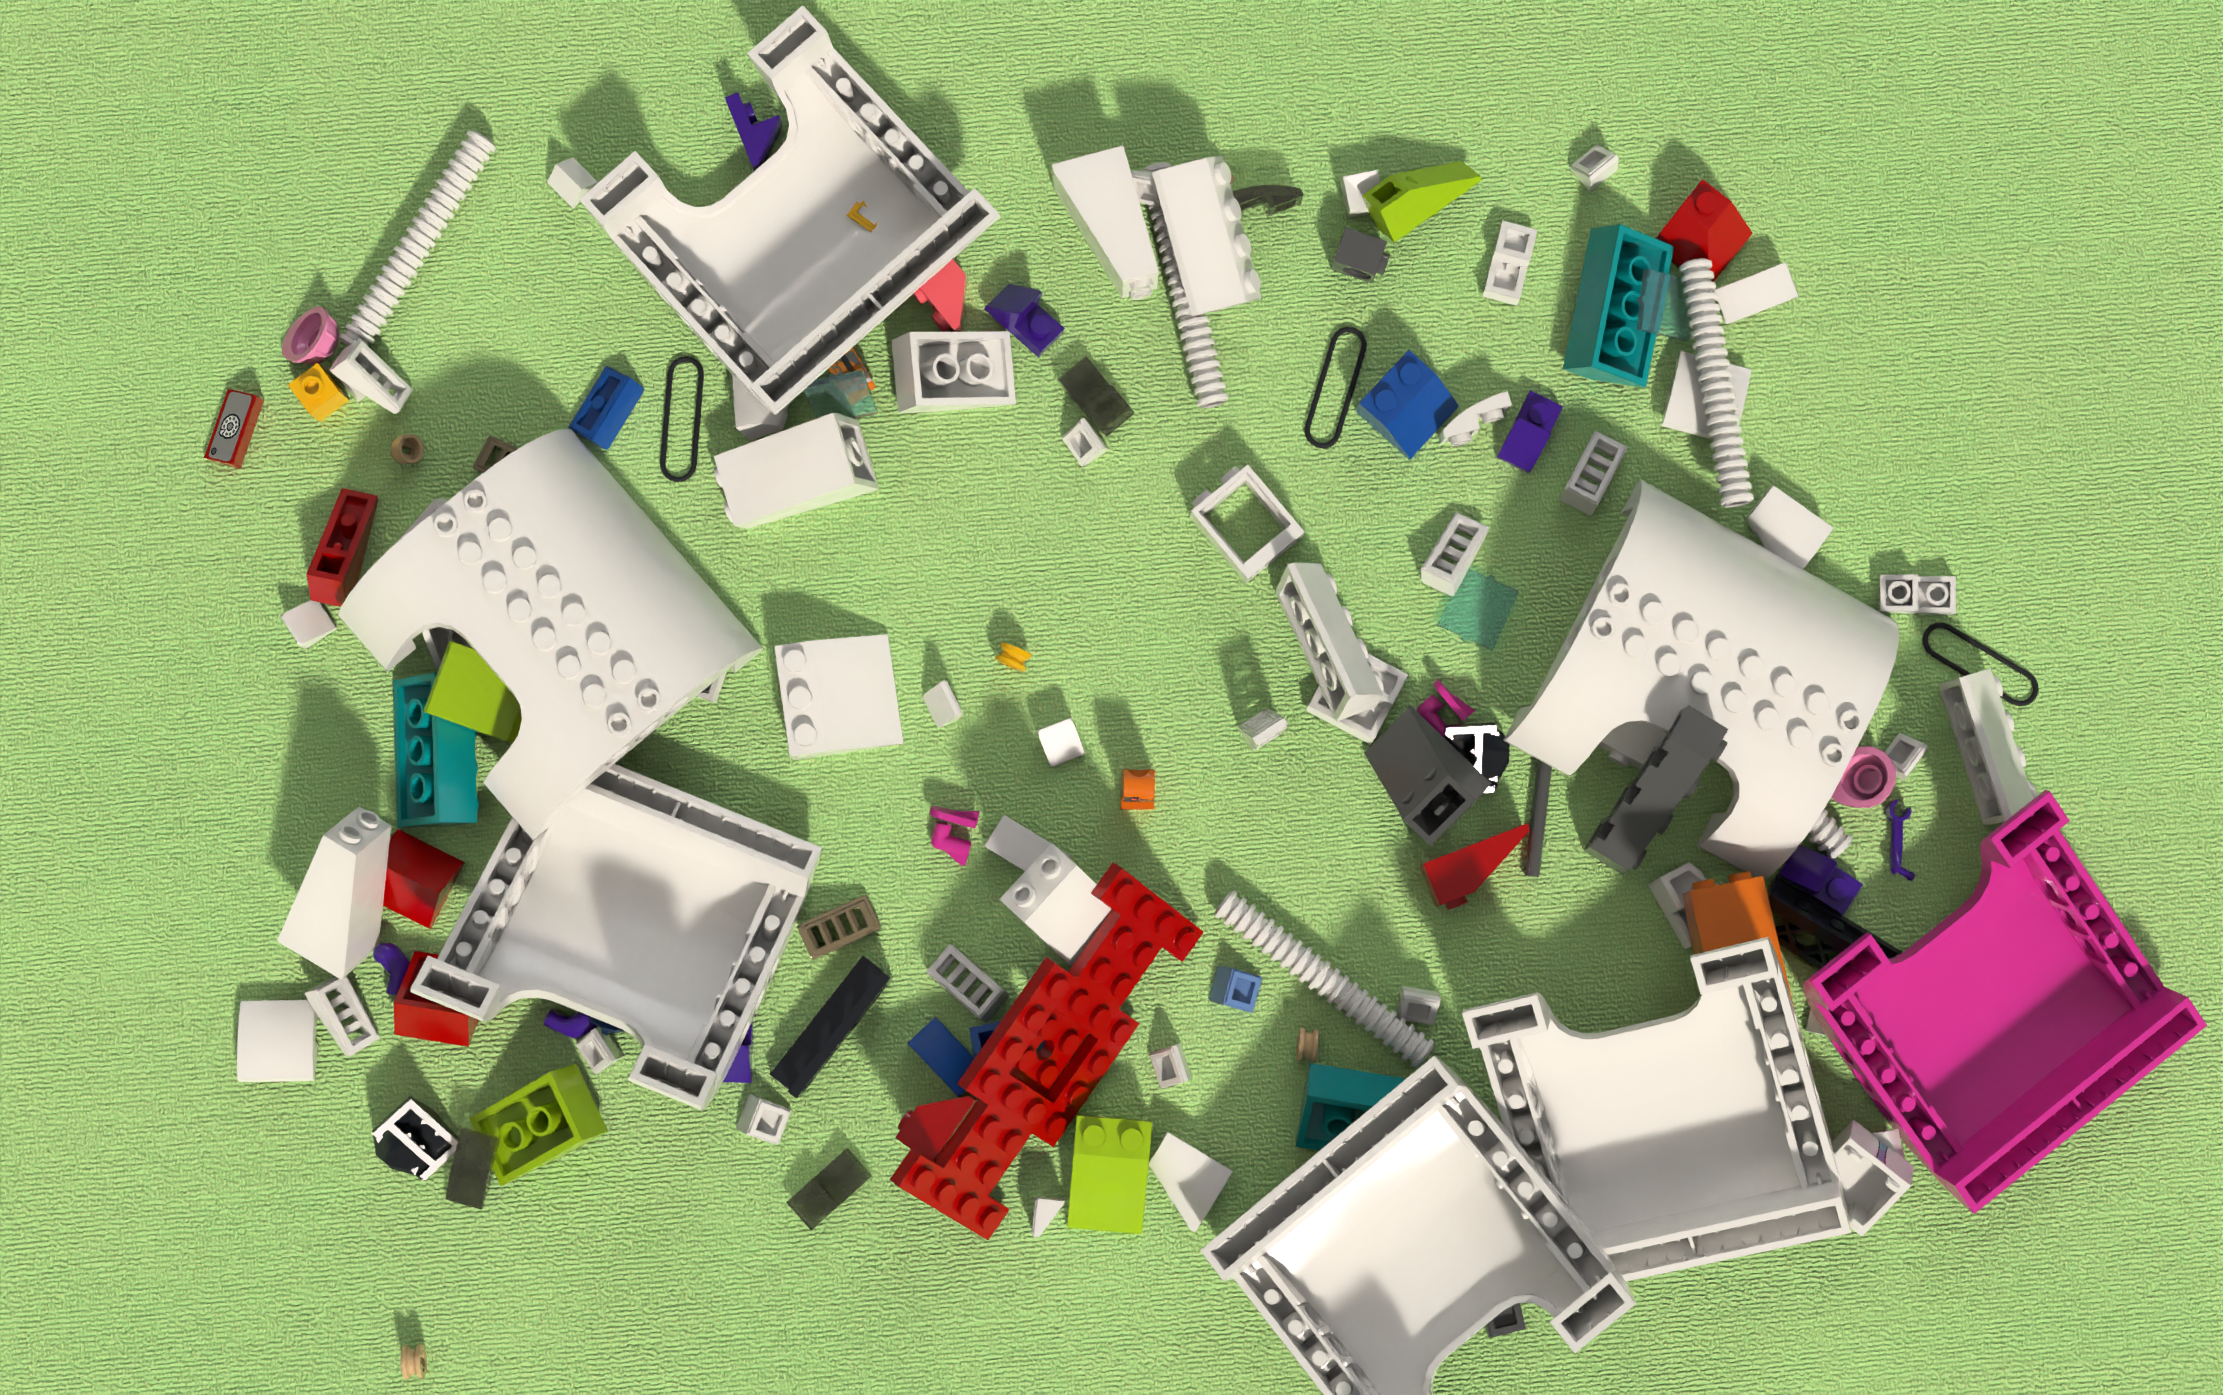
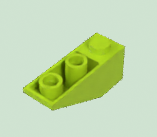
(1415, 195)

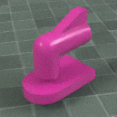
(1432, 705)
(941, 840)

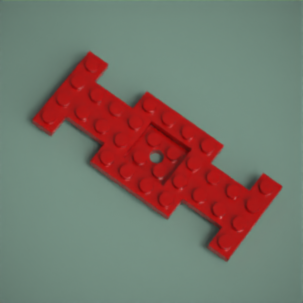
(1014, 1078)

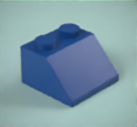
(1408, 405)

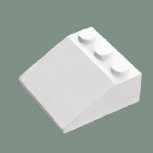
(838, 695)

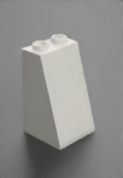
(1108, 214)
(795, 471)
(342, 895)
(1057, 903)

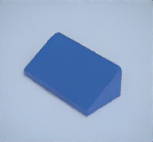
(606, 408)
(942, 1054)

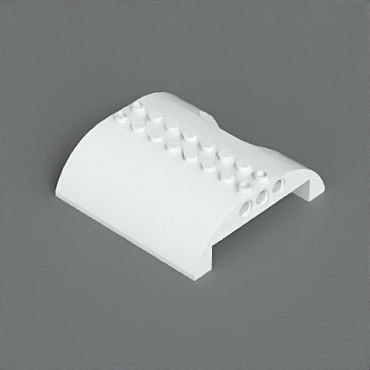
(776, 265)
(568, 607)
(1739, 636)
(638, 917)
(1677, 1130)
(1414, 1243)

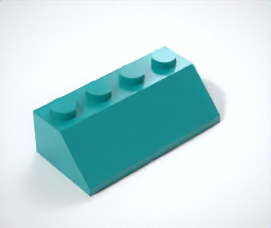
(1605, 317)
(431, 761)
(1336, 1100)

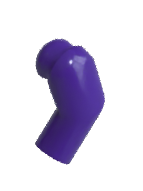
(394, 962)
(572, 1026)

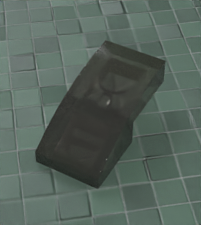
(1272, 197)
(1095, 396)
(472, 1168)
(829, 1189)

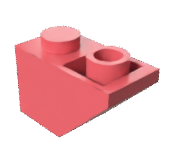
(945, 296)

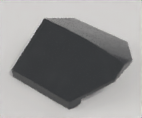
(1482, 746)
(414, 1139)

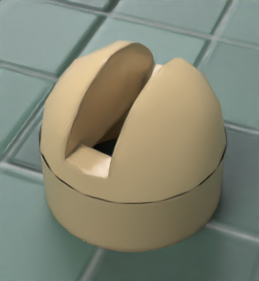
(406, 441)

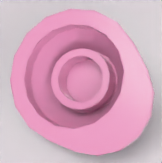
(311, 337)
(1866, 779)

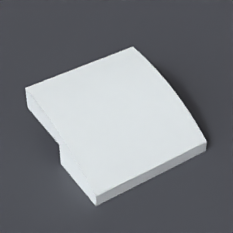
(1684, 402)
(1367, 723)
(276, 1041)

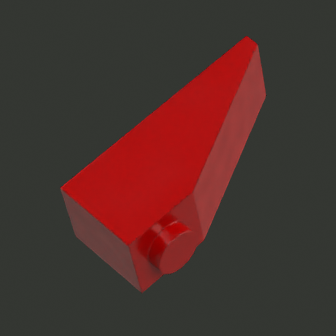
(342, 548)
(1466, 869)

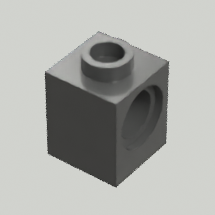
(1360, 255)

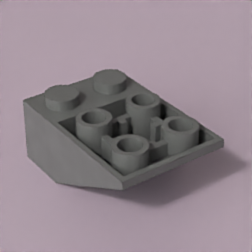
(1424, 775)

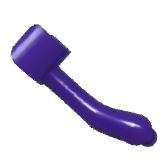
(1896, 848)

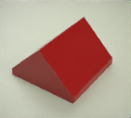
(418, 878)

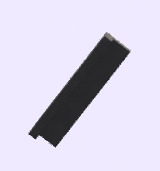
(1805, 914)
(831, 1026)

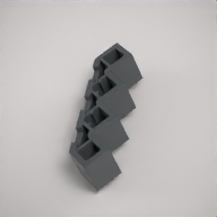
(1657, 790)

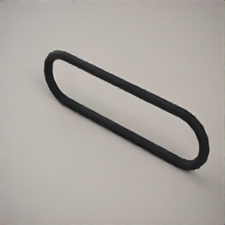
(1350, 390)
(697, 419)
(1970, 640)

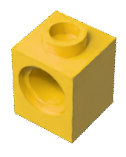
(318, 392)

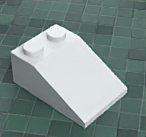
(953, 371)

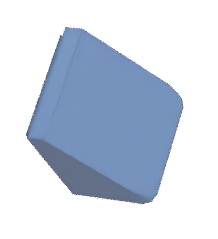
(1235, 988)

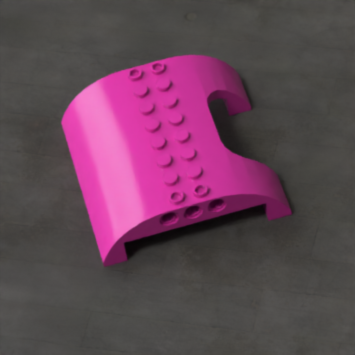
(2004, 1014)

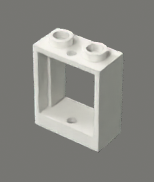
(1271, 551)

